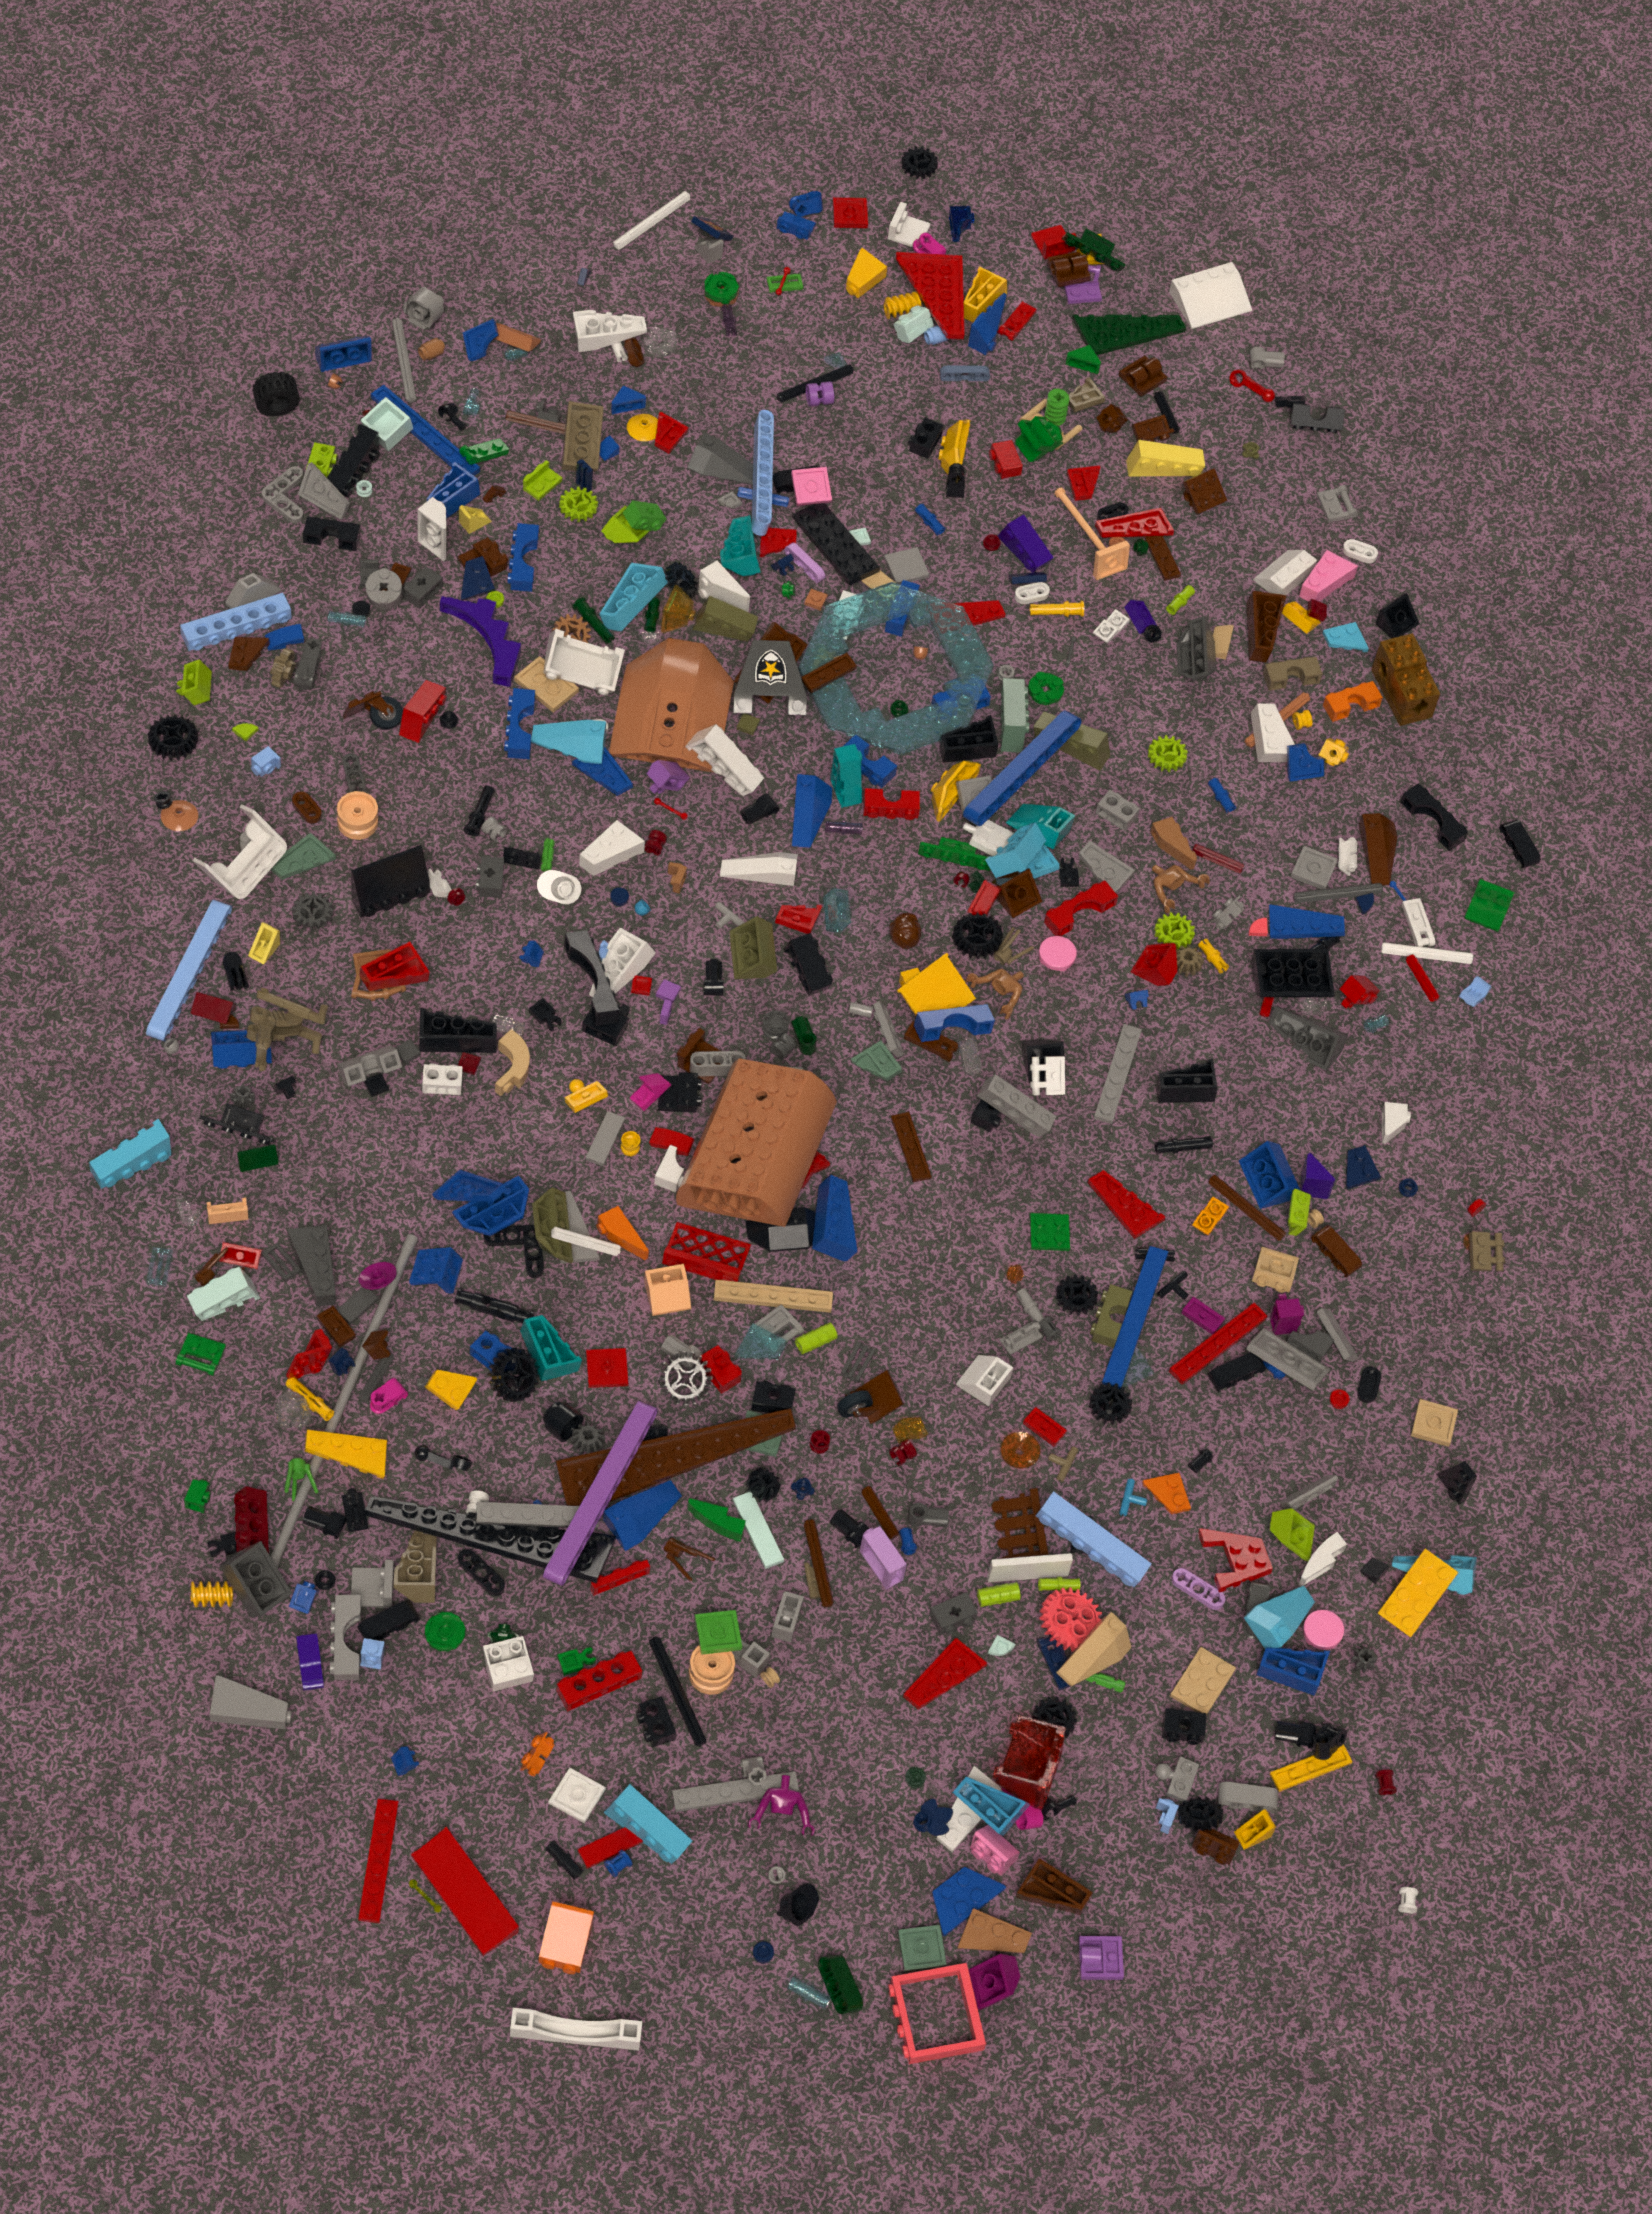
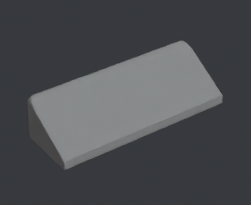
(1309, 1492)

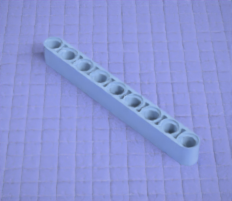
(762, 472)
(188, 969)

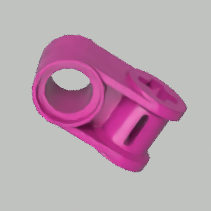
(929, 246)
(387, 1396)

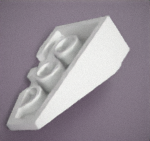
(625, 959)

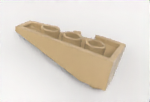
(1099, 1650)

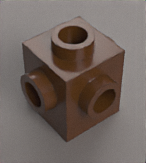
(1111, 419)

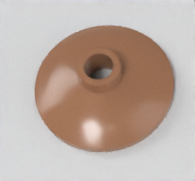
(180, 821)

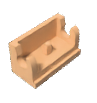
(227, 1212)

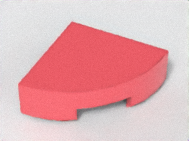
(1259, 928)

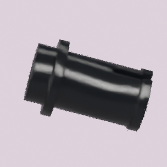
(1201, 1460)

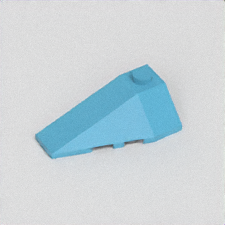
(576, 738)
(1464, 1565)
(1279, 1617)

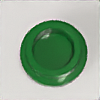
(788, 589)

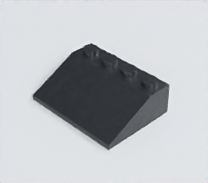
(390, 882)
(1292, 973)

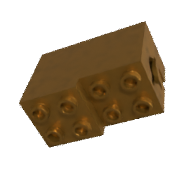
(1405, 679)

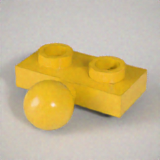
(584, 1096)

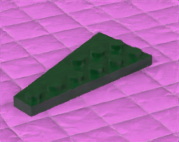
(1123, 331)

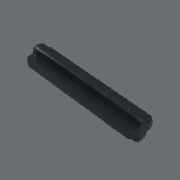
(1165, 409)

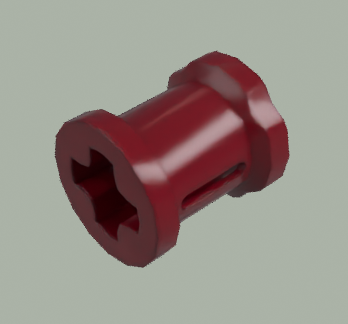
(1386, 1783)

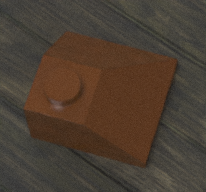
(1017, 892)

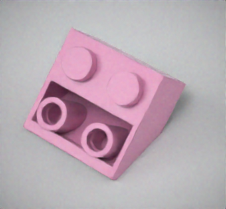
(993, 1850)

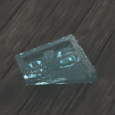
(760, 1344)

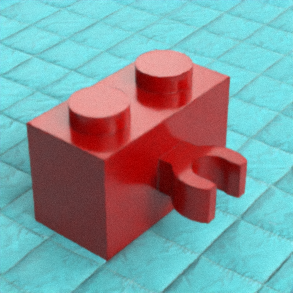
(1358, 991)
(723, 1371)

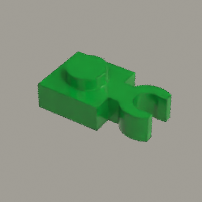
(573, 1661)

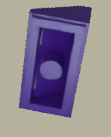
(1139, 615)

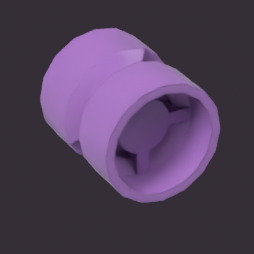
(826, 394)

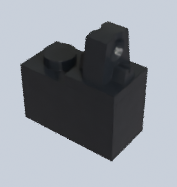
(608, 1033)

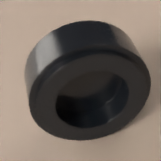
(361, 608)

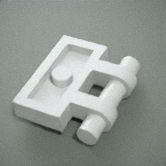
(1054, 1075)

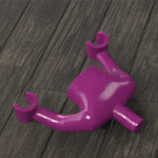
(783, 1802)

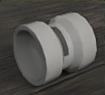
(493, 828)

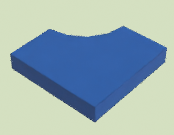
(478, 339)
(1302, 764)

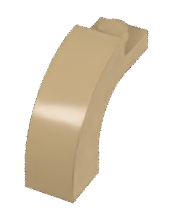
(517, 1051)

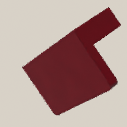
(212, 1008)

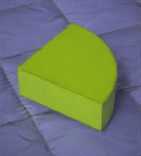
(245, 730)

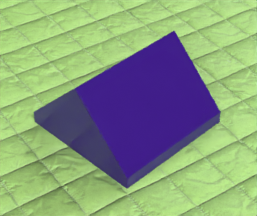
(1316, 1179)

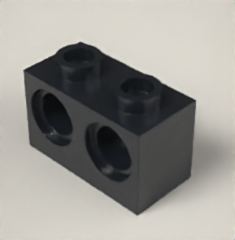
(926, 437)
(658, 1722)

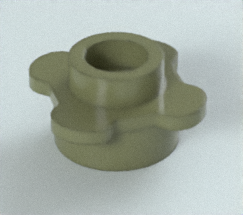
(1250, 446)

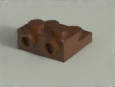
(495, 561)

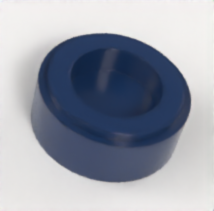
(619, 896)
(763, 1952)

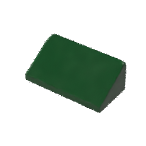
(257, 1158)

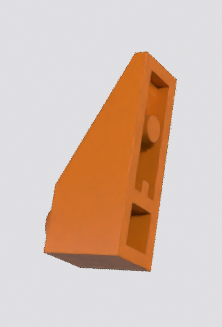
(621, 1232)

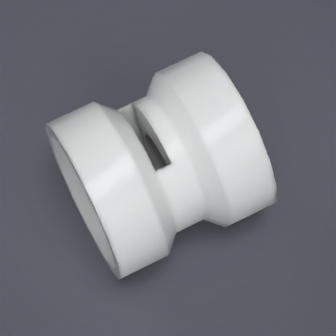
(474, 1497)

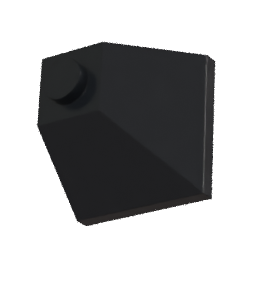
(1040, 1048)

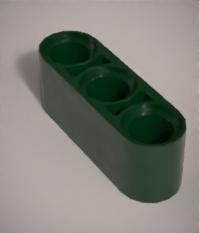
(840, 1984)

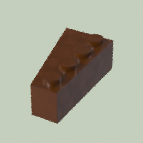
(1262, 617)

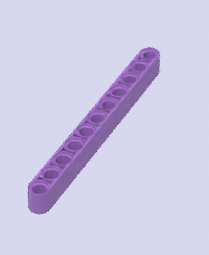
(600, 1493)

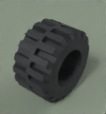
(276, 394)

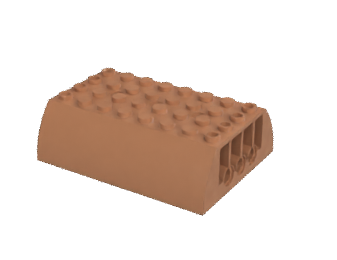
(788, 1121)

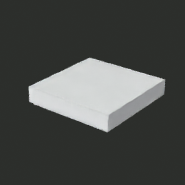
(577, 1795)

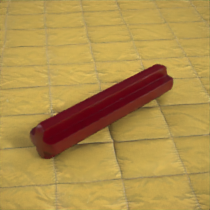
(1218, 858)

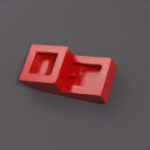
(664, 1138)

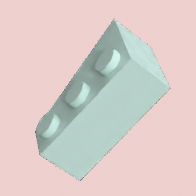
(222, 1293)

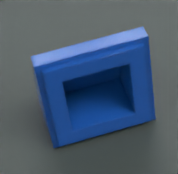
(608, 448)

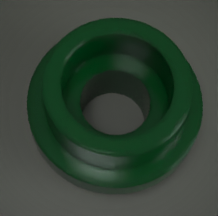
(1141, 547)
(898, 704)

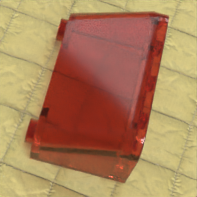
(1031, 1760)

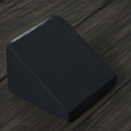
(1374, 1570)

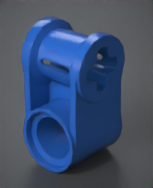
(808, 203)

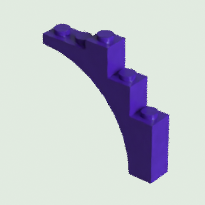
(495, 632)

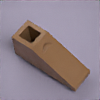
(1170, 839)

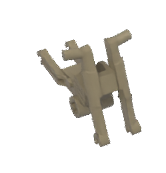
(279, 1025)

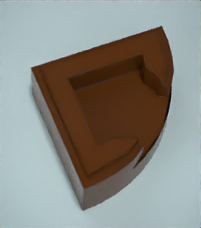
(493, 492)
(232, 1023)

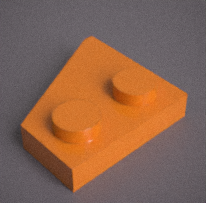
(1170, 1492)

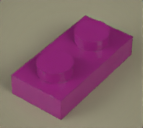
(1203, 1315)

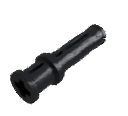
(477, 817)

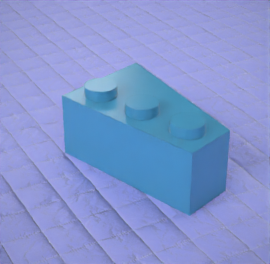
(990, 1804)

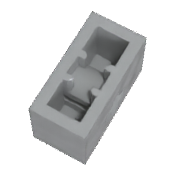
(787, 1616)

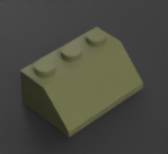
(753, 949)

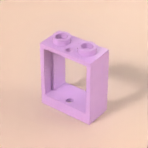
(882, 1557)

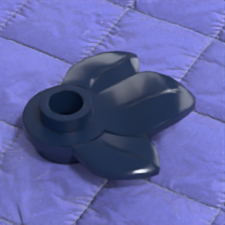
(936, 1818)

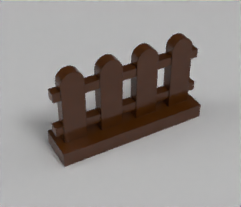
(1025, 1522)

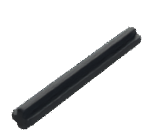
(801, 388)

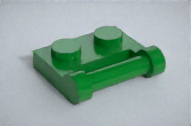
(201, 1348)

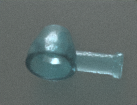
(471, 407)

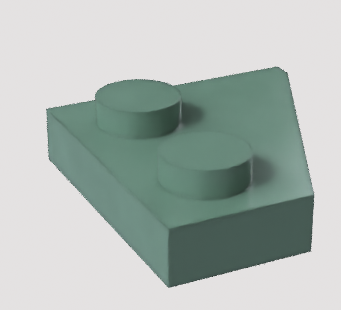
(878, 1061)

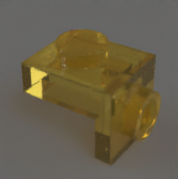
(909, 1429)

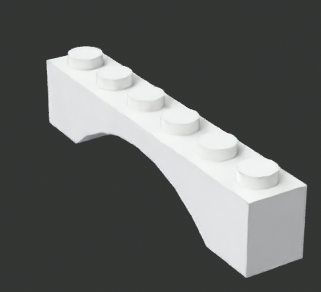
(541, 2026)

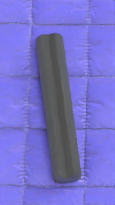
(375, 1378)

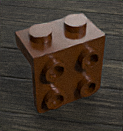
(695, 1044)

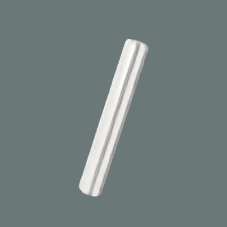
(585, 1241)

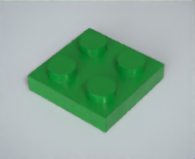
(1049, 1232)

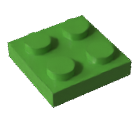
(718, 1632)

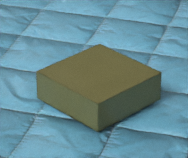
(748, 724)

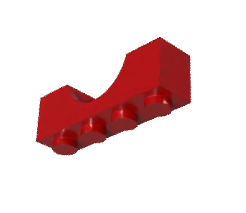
(1098, 897)

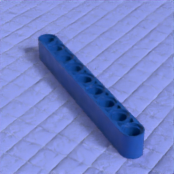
(1021, 768)

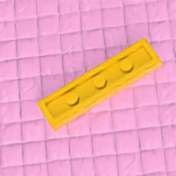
(1309, 1769)

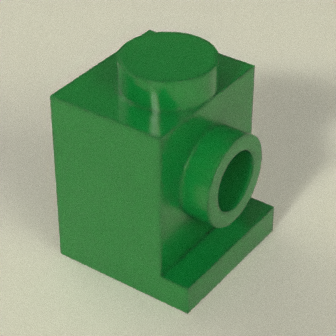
(197, 1496)

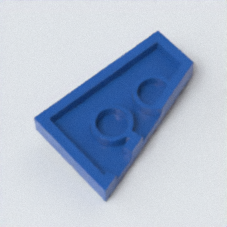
(606, 774)

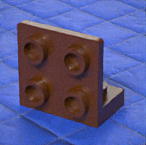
(1216, 1845)

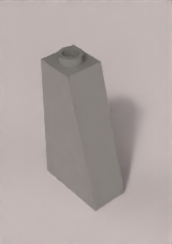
(246, 1706)

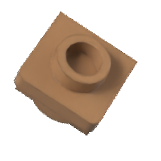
(678, 874)

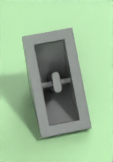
(710, 249)

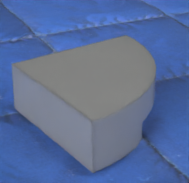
(730, 500)

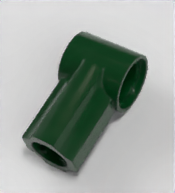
(804, 1035)

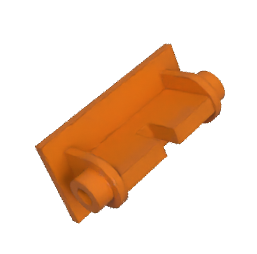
(531, 1759)

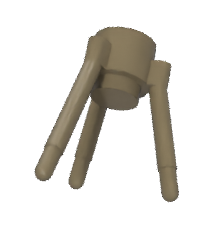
(1004, 953)

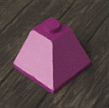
(994, 1980)

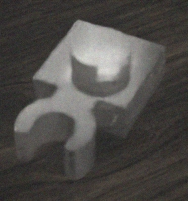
(505, 1024)

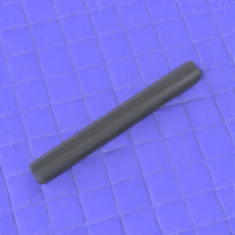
(1336, 893)

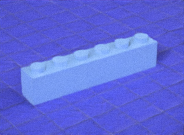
(1093, 1540)

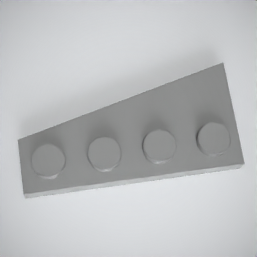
(577, 1225)

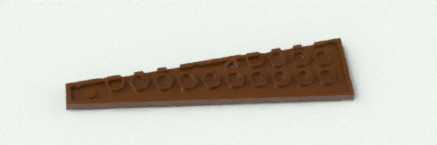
(672, 1455)

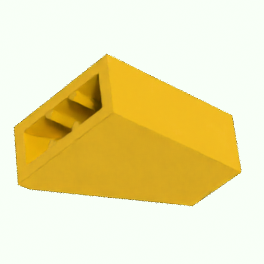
(865, 273)

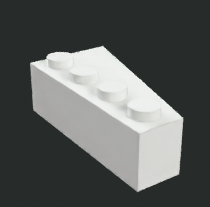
(725, 759)

